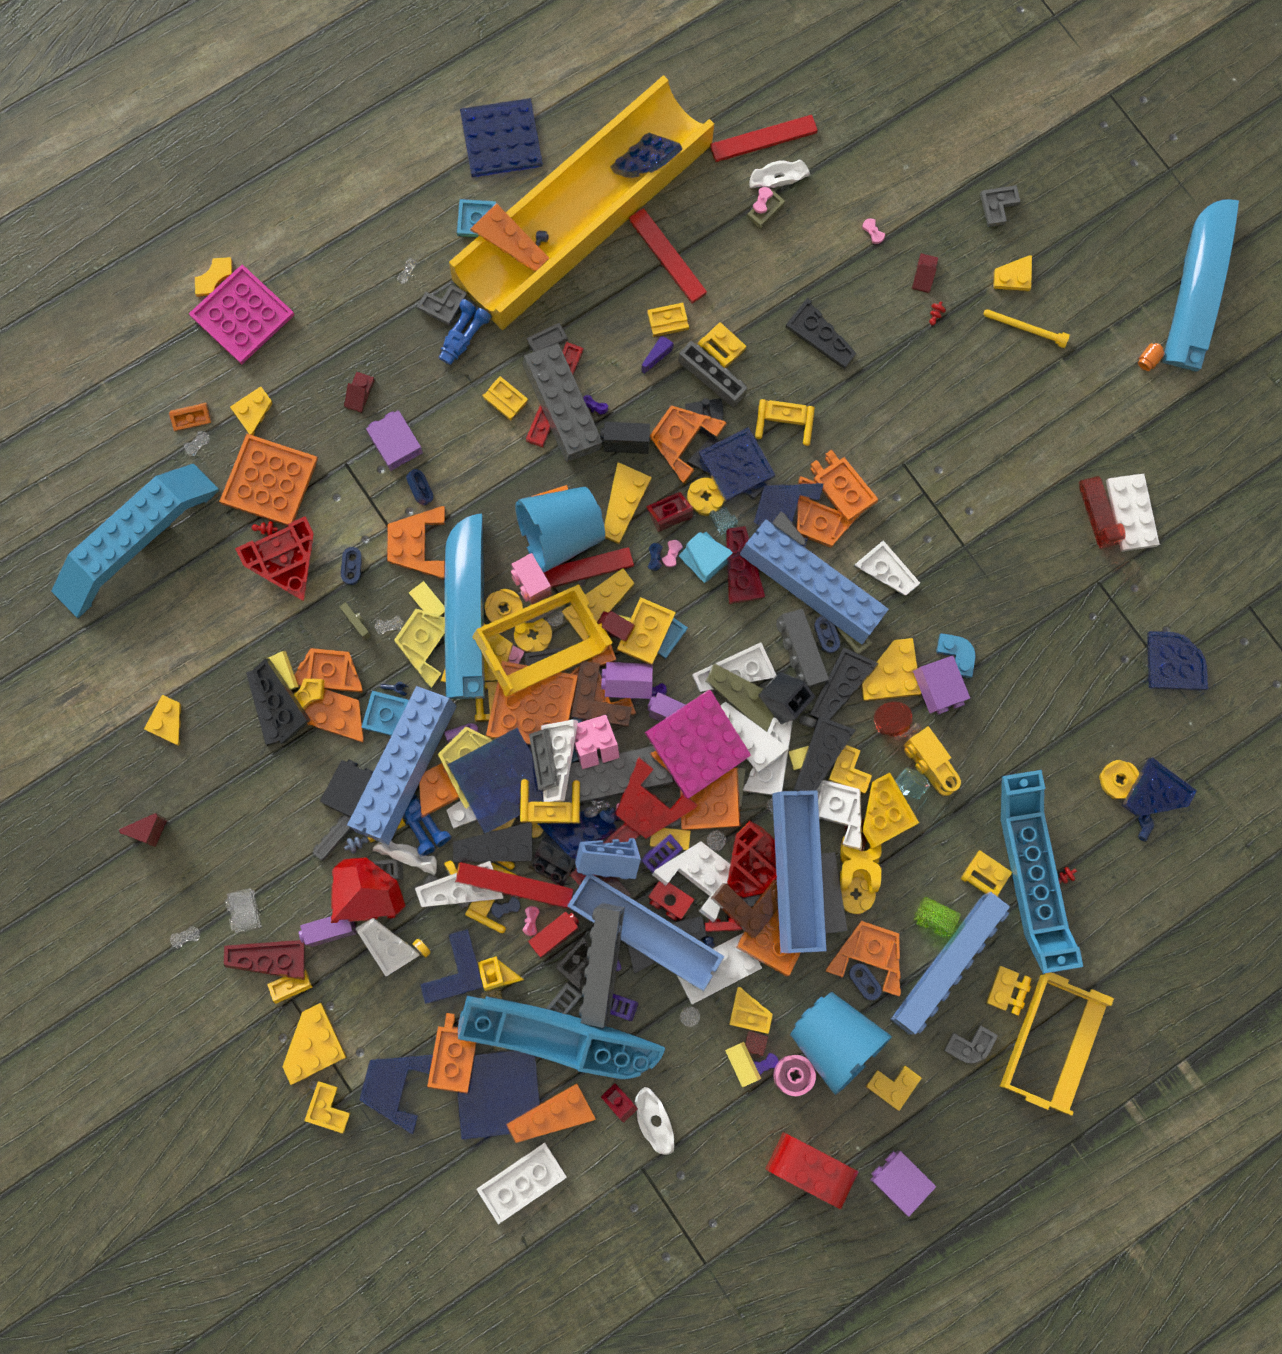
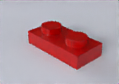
(718, 926)

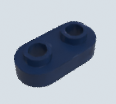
(419, 487)
(351, 567)
(829, 634)
(865, 981)

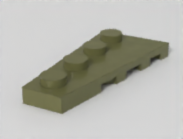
(741, 694)

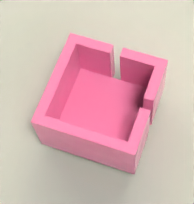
(531, 579)
(595, 735)

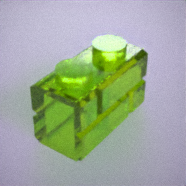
(937, 917)

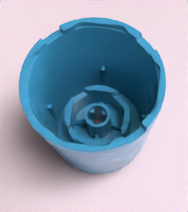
(560, 525)
(837, 1040)

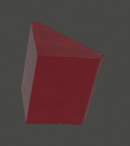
(670, 511)
(146, 830)

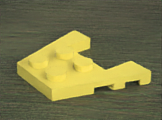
(418, 641)
(462, 744)

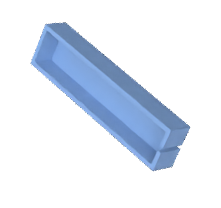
(813, 581)
(402, 765)
(799, 871)
(651, 933)
(949, 964)

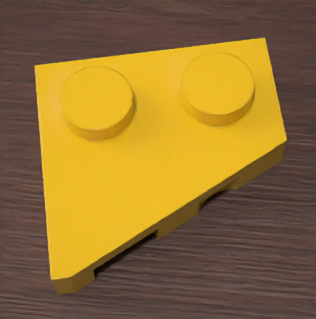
(1014, 275)
(252, 409)
(166, 720)
(749, 1013)

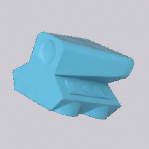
(705, 556)

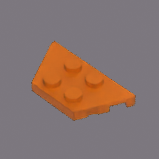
(333, 667)
(337, 715)
(436, 790)

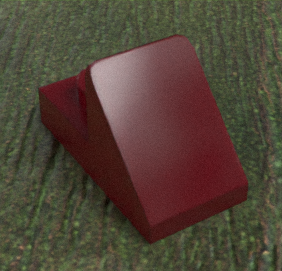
(925, 273)
(358, 392)
(616, 625)
(619, 1102)

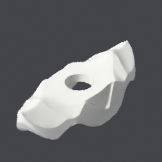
(790, 170)
(408, 855)
(659, 1137)

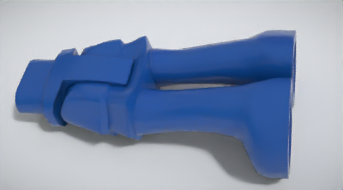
(456, 342)
(413, 817)

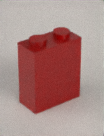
(554, 934)

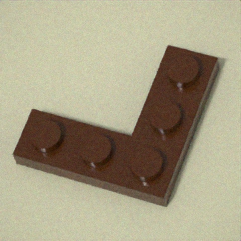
(584, 704)
(749, 919)

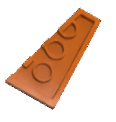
(504, 233)

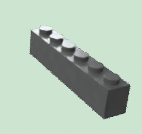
(602, 965)

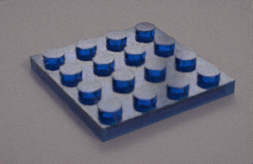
(501, 137)
(493, 779)
(498, 1092)

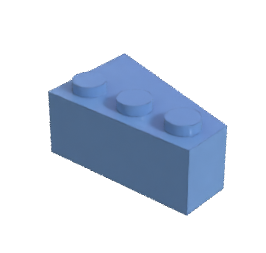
(608, 859)

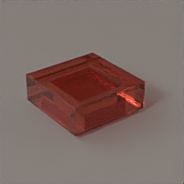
(756, 1043)

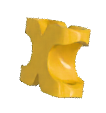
(860, 864)

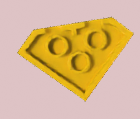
(893, 674)
(886, 812)
(312, 1046)

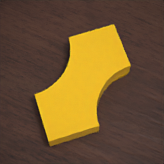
(219, 271)
(310, 691)

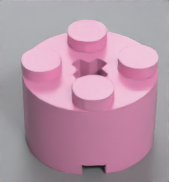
(804, 1069)

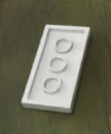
(1133, 509)
(733, 968)
(521, 1183)

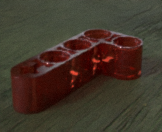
(1100, 514)

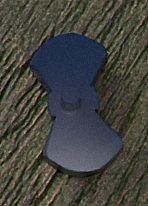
(655, 550)
(609, 815)
(499, 910)

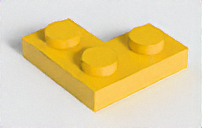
(844, 772)
(895, 1091)
(322, 1112)

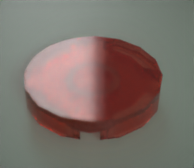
(893, 718)

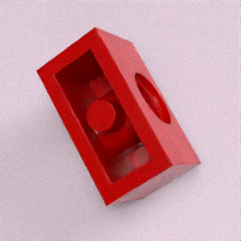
(682, 900)

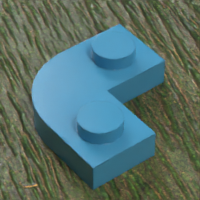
(961, 649)

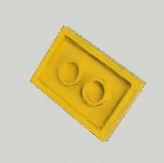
(650, 629)

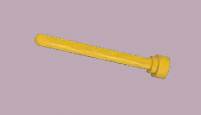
(1060, 339)

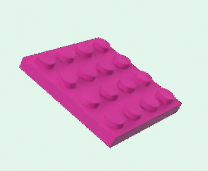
(241, 314)
(698, 744)

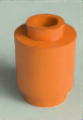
(1151, 356)

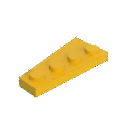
(624, 500)
(601, 599)

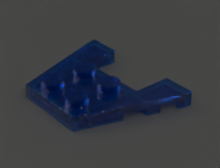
(785, 499)
(385, 1086)

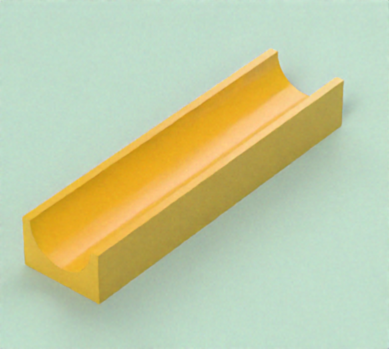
(580, 205)

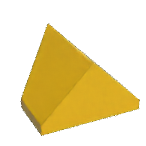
(496, 974)

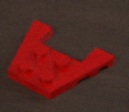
(643, 809)

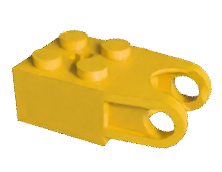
(932, 761)

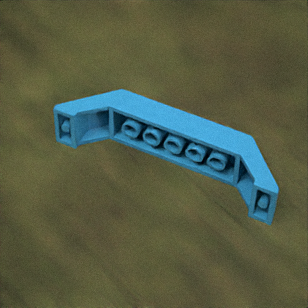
(128, 533)
(1036, 873)

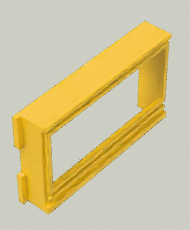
(553, 664)
(1079, 1049)

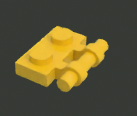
(1003, 987)

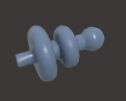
(357, 843)

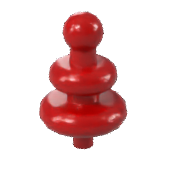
(936, 314)
(263, 528)
(1069, 874)

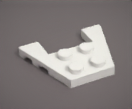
(842, 806)
(703, 869)

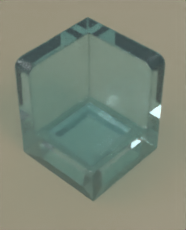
(723, 520)
(912, 783)

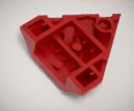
(282, 557)
(752, 861)
(363, 892)

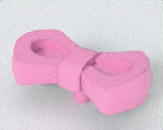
(764, 194)
(876, 236)
(670, 559)
(530, 927)

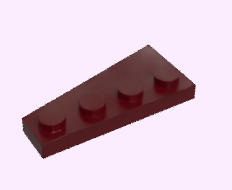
(743, 577)
(271, 958)

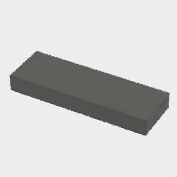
(543, 759)

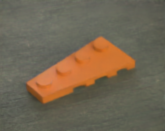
(555, 1114)

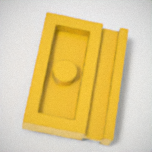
(668, 319)
(505, 398)

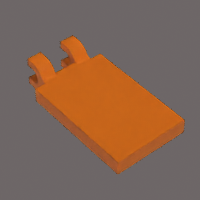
(843, 486)
(451, 1059)

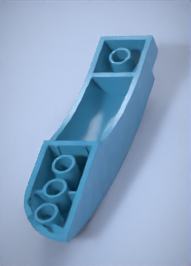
(1201, 285)
(464, 609)
(556, 1038)

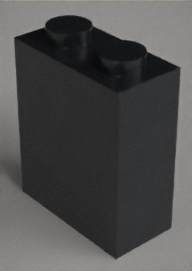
(625, 437)
(346, 787)

